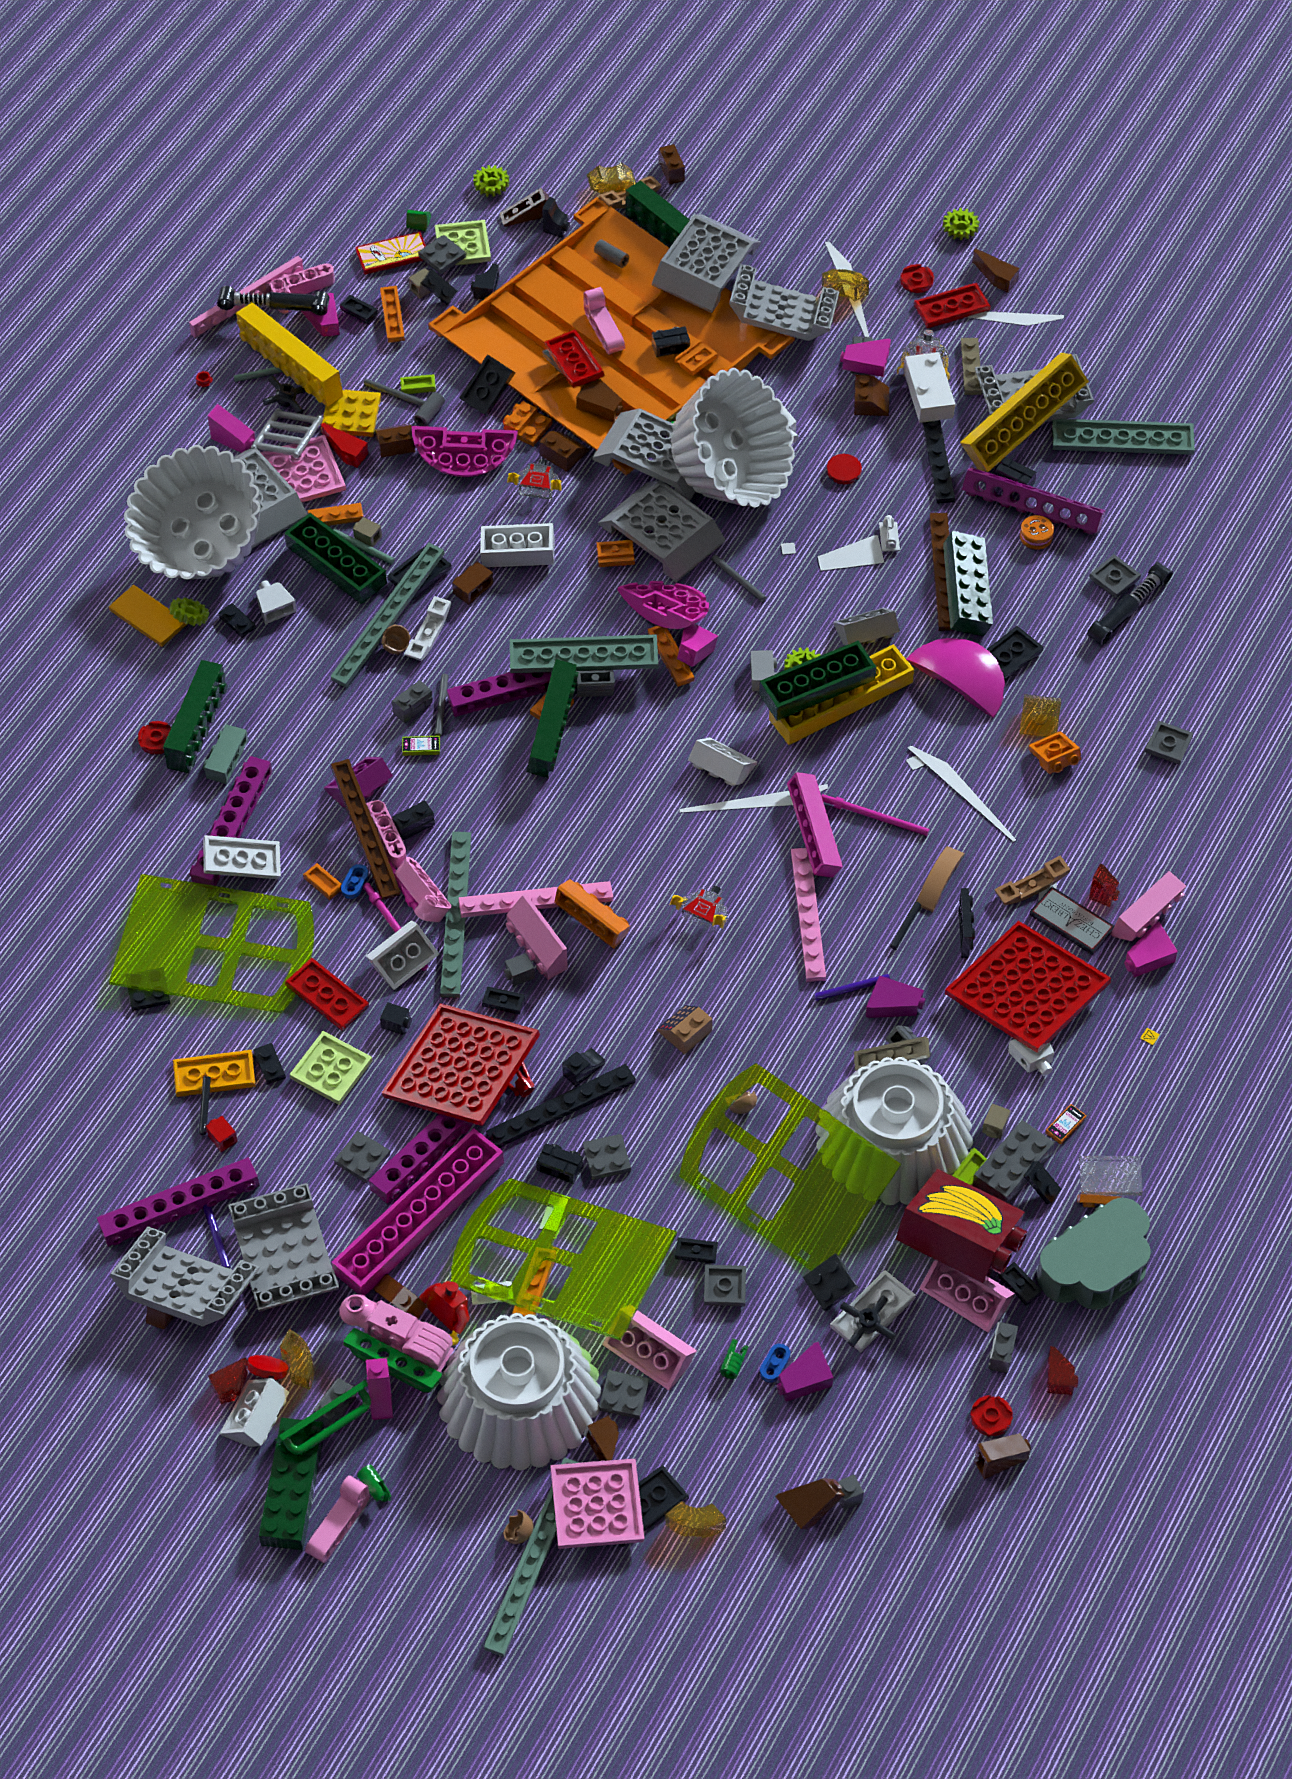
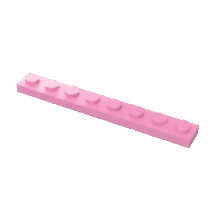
(216, 315)
(541, 898)
(808, 916)

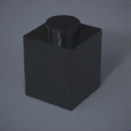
(395, 1018)

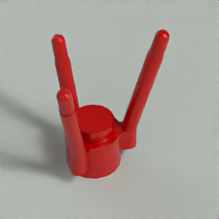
(523, 1085)

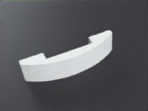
(429, 630)

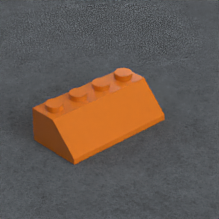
(591, 913)

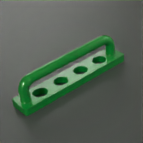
(405, 1374)
(285, 1437)

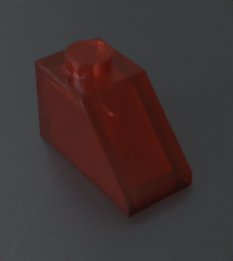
(1104, 887)
(1060, 1374)
(229, 1381)

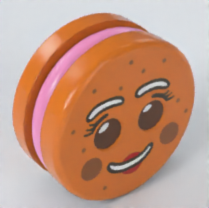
(1036, 532)

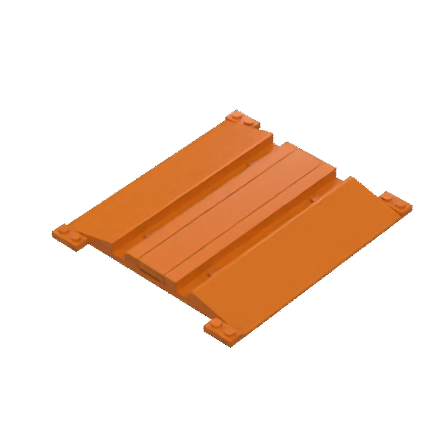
(549, 302)

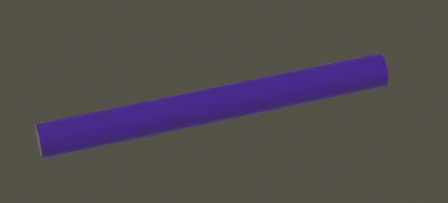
(847, 988)
(216, 1236)

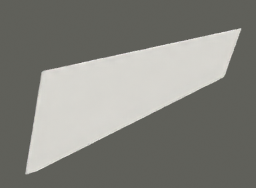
(856, 554)

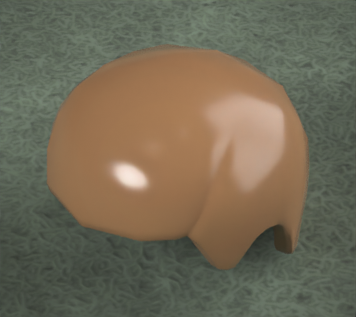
(396, 639)
(744, 1103)
(519, 1528)

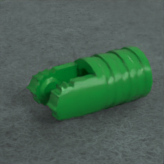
(733, 1361)
(376, 1485)

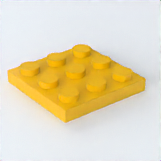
(354, 413)

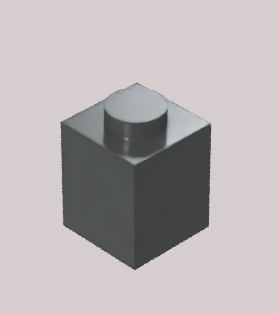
(519, 969)
(852, 1492)

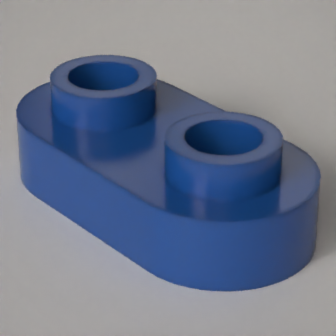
(353, 882)
(774, 1364)

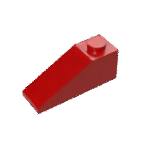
(347, 447)

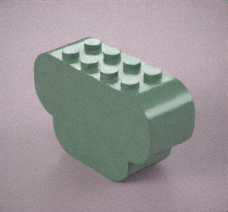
(1097, 1256)

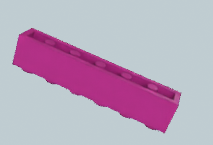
(814, 825)

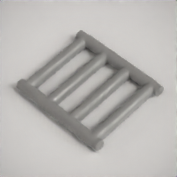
(302, 442)

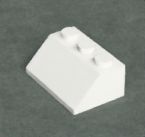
(721, 761)
(402, 954)
(255, 1412)

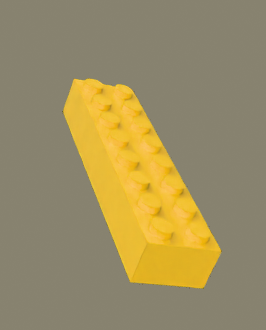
(289, 354)
(1024, 412)
(891, 675)

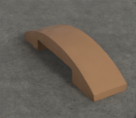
(618, 201)
(939, 877)
(1035, 883)

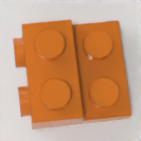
(527, 422)
(1056, 752)

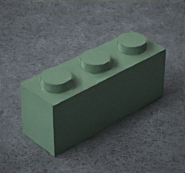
(225, 754)

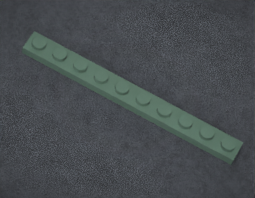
(387, 615)
(455, 924)
(524, 1578)

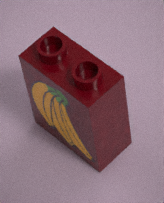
(962, 1227)

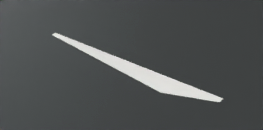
(841, 263)
(1017, 318)
(952, 778)
(767, 800)

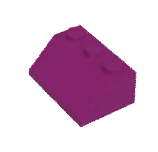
(370, 774)

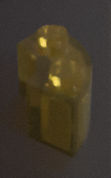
(611, 178)
(847, 282)
(297, 1353)
(695, 1521)

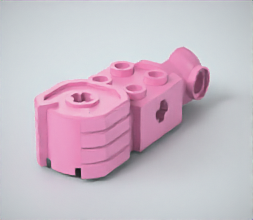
(399, 1330)

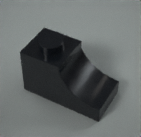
(554, 220)
(485, 283)
(581, 1066)

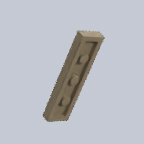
(970, 360)
(909, 1049)

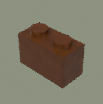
(671, 164)
(472, 583)

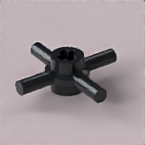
(285, 395)
(872, 1325)

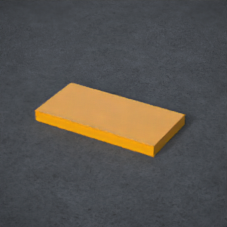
(146, 615)
(226, 1071)

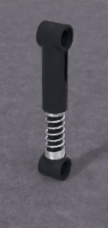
(315, 303)
(1102, 630)

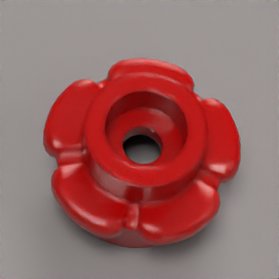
(203, 379)

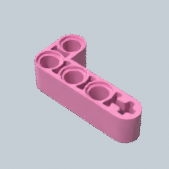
(305, 281)
(602, 321)
(387, 833)
(431, 901)
(339, 1520)

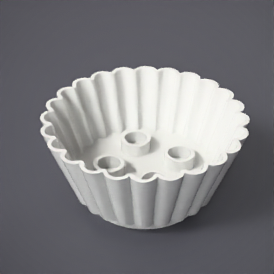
(734, 440)
(193, 514)
(906, 1115)
(519, 1392)

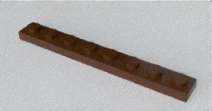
(939, 532)
(365, 829)

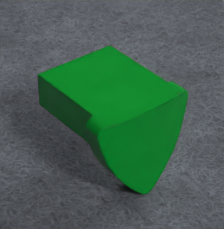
(418, 219)

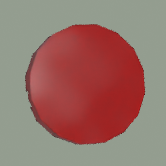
(917, 278)
(844, 469)
(153, 736)
(266, 1365)
(991, 1415)

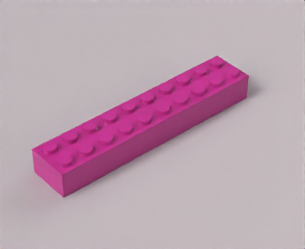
(418, 1212)

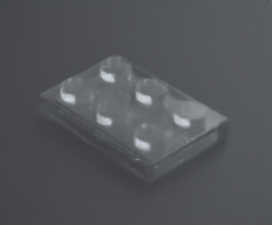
(1110, 1175)

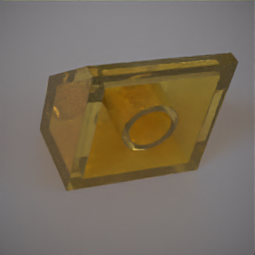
(1040, 715)

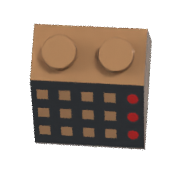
(686, 1027)

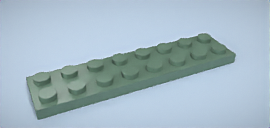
(1123, 436)
(586, 652)

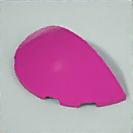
(463, 452)
(666, 605)
(965, 669)

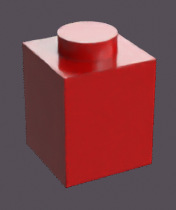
(221, 1133)

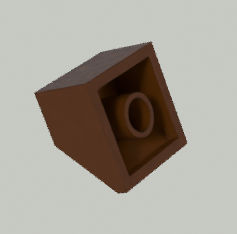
(870, 396)
(395, 440)
(561, 450)

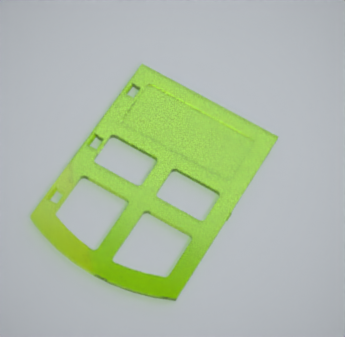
(166, 931)
(826, 1198)
(604, 1279)

